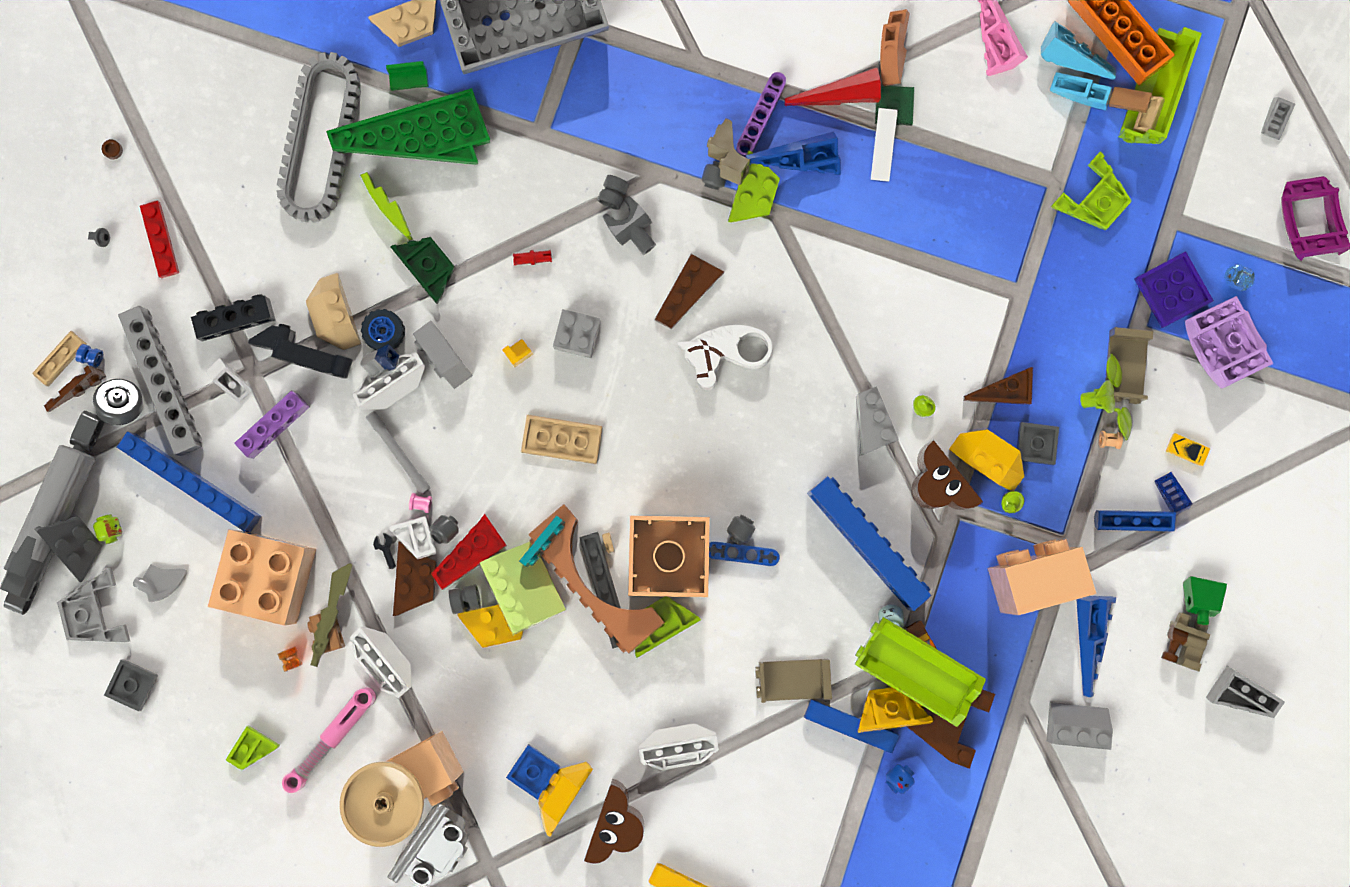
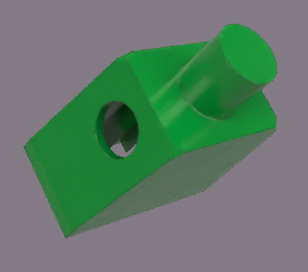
(1203, 598)

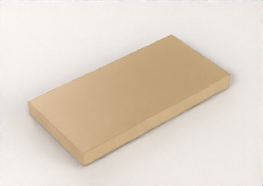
(561, 439)

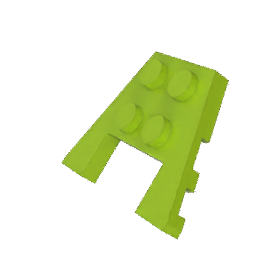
(1104, 201)

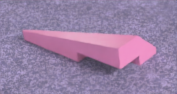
(1001, 43)

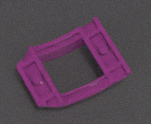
(1316, 244)

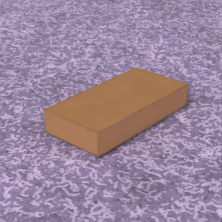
(1130, 99)

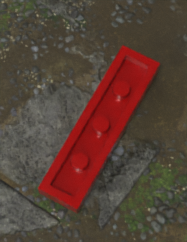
(159, 239)

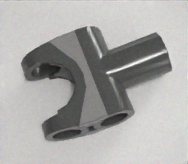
(632, 227)

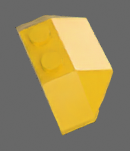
(990, 457)
(560, 794)

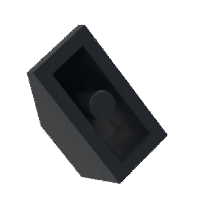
(267, 338)

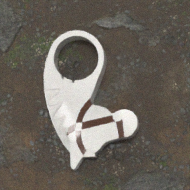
(721, 344)

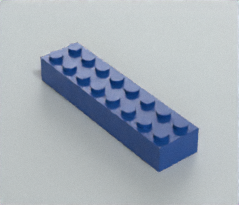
(869, 544)

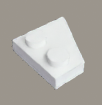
(415, 536)

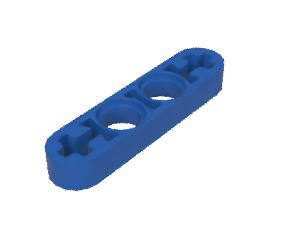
(742, 550)

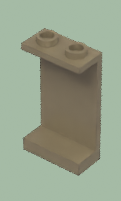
(1130, 350)
(794, 680)

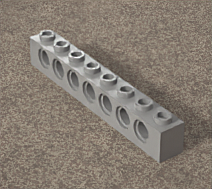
(130, 322)

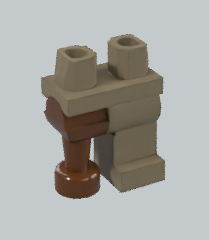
(1191, 639)

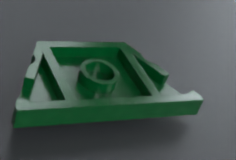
(427, 265)

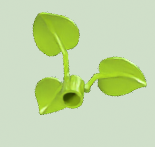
(1104, 397)

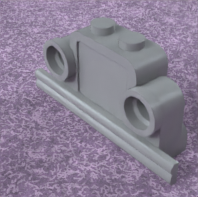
(432, 847)

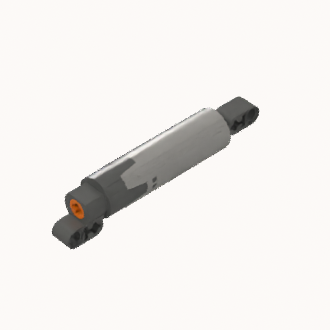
(52, 504)

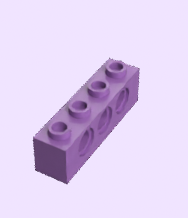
(272, 425)

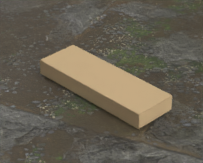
(58, 359)

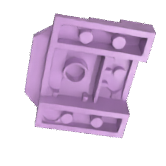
(1227, 343)

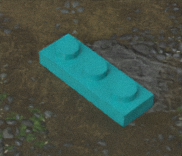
(542, 542)

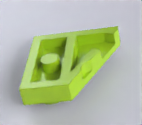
(250, 748)

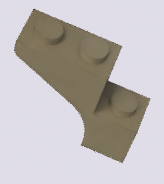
(720, 147)

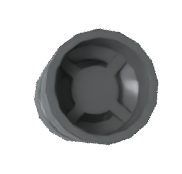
(613, 192)
(464, 599)

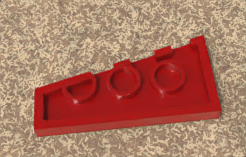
(478, 545)

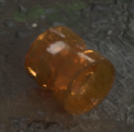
(292, 663)

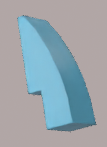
(1081, 90)

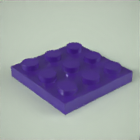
(1173, 289)

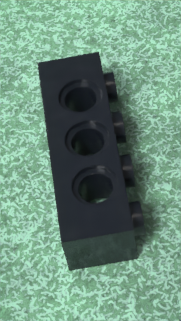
(203, 319)

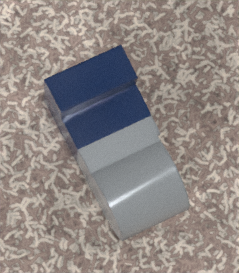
(379, 360)

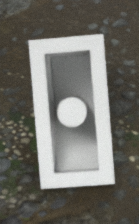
(228, 380)

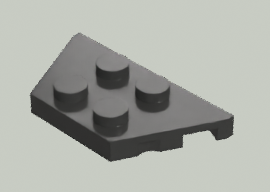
(72, 544)

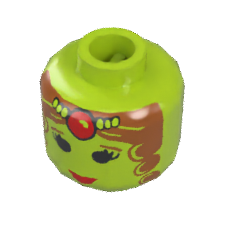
(107, 528)

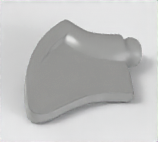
(159, 582)

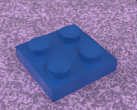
(533, 771)

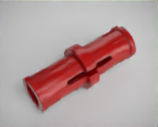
(532, 257)

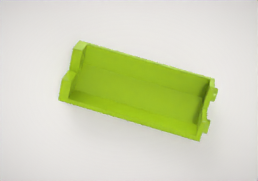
(1165, 83)
(919, 671)

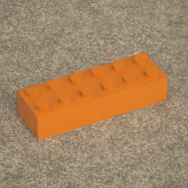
(1125, 36)

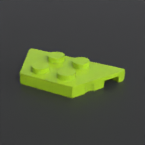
(754, 194)
(676, 620)

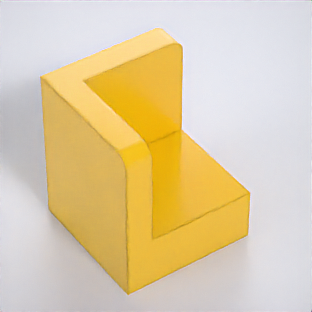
(518, 352)

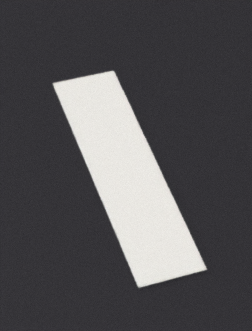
(884, 144)

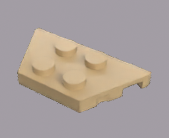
(407, 21)

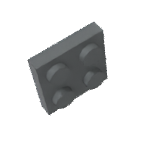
(1038, 443)
(130, 685)

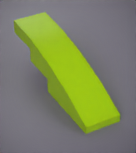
(390, 210)

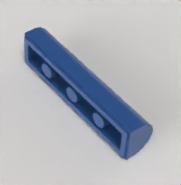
(1135, 520)

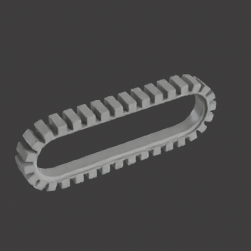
(296, 136)

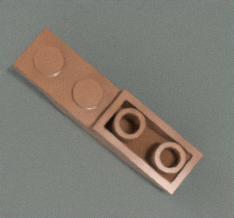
(892, 47)

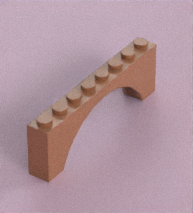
(627, 626)

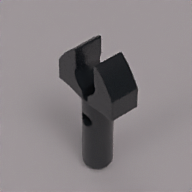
(386, 549)

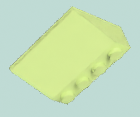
(521, 592)

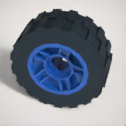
(382, 319)

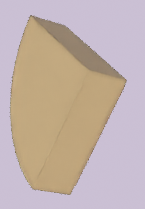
(608, 542)

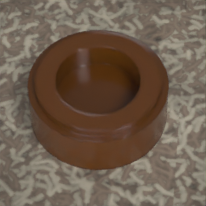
(112, 149)

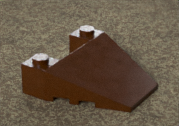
(945, 736)

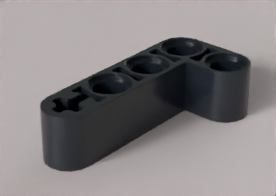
(312, 359)

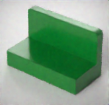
(407, 75)

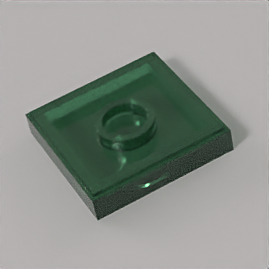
(898, 99)

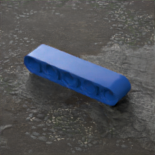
(848, 725)

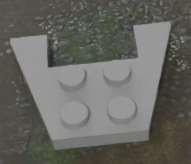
(83, 615)

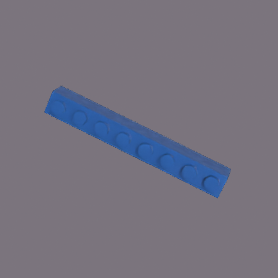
(189, 481)

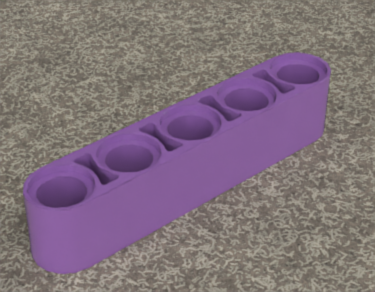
(761, 107)

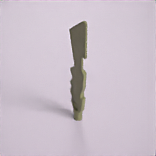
(329, 614)

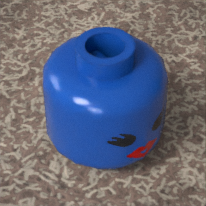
(900, 779)

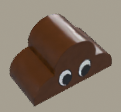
(941, 482)
(618, 826)

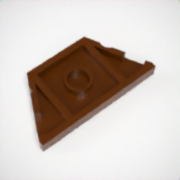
(413, 581)

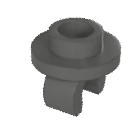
(100, 236)

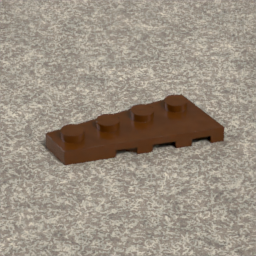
(689, 287)

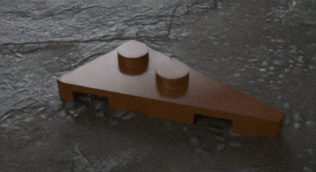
(76, 387)

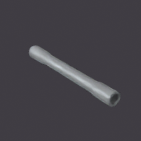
(380, 428)

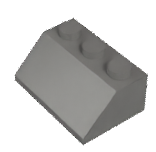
(1079, 726)

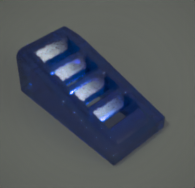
(1178, 490)

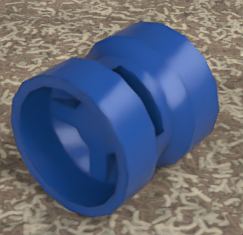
(87, 355)

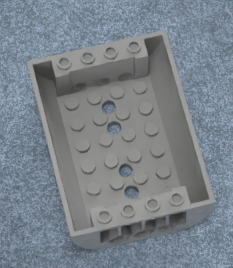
(523, 33)

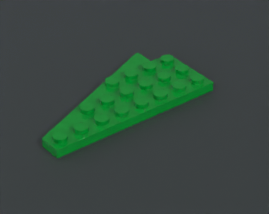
(431, 130)

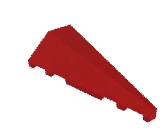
(854, 89)

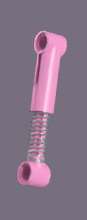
(330, 738)

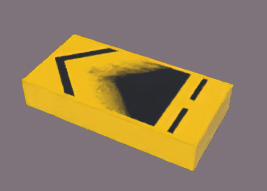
(1187, 449)

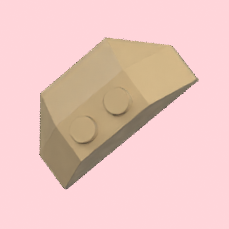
(332, 313)

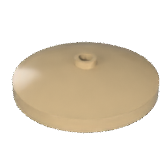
(366, 815)

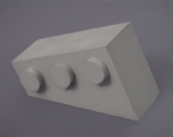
(441, 354)
(874, 422)
(1242, 693)

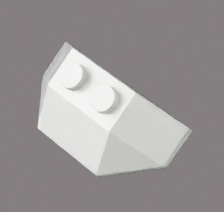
(390, 386)
(382, 660)
(678, 747)

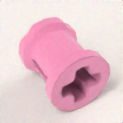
(420, 503)

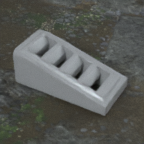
(1277, 101)

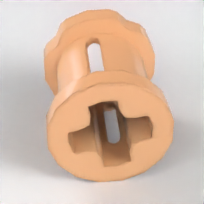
(1110, 439)

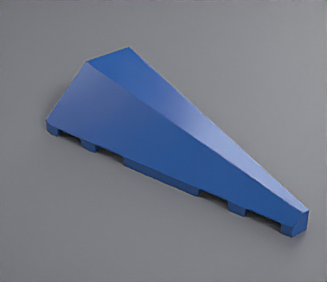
(814, 154)
(1092, 625)

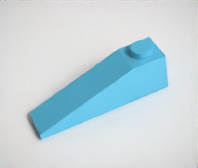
(1065, 51)

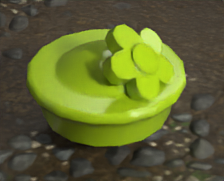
(923, 406)
(1012, 502)

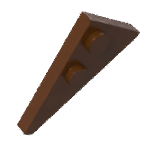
(1010, 390)

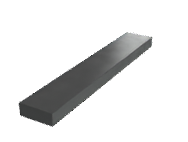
(600, 572)

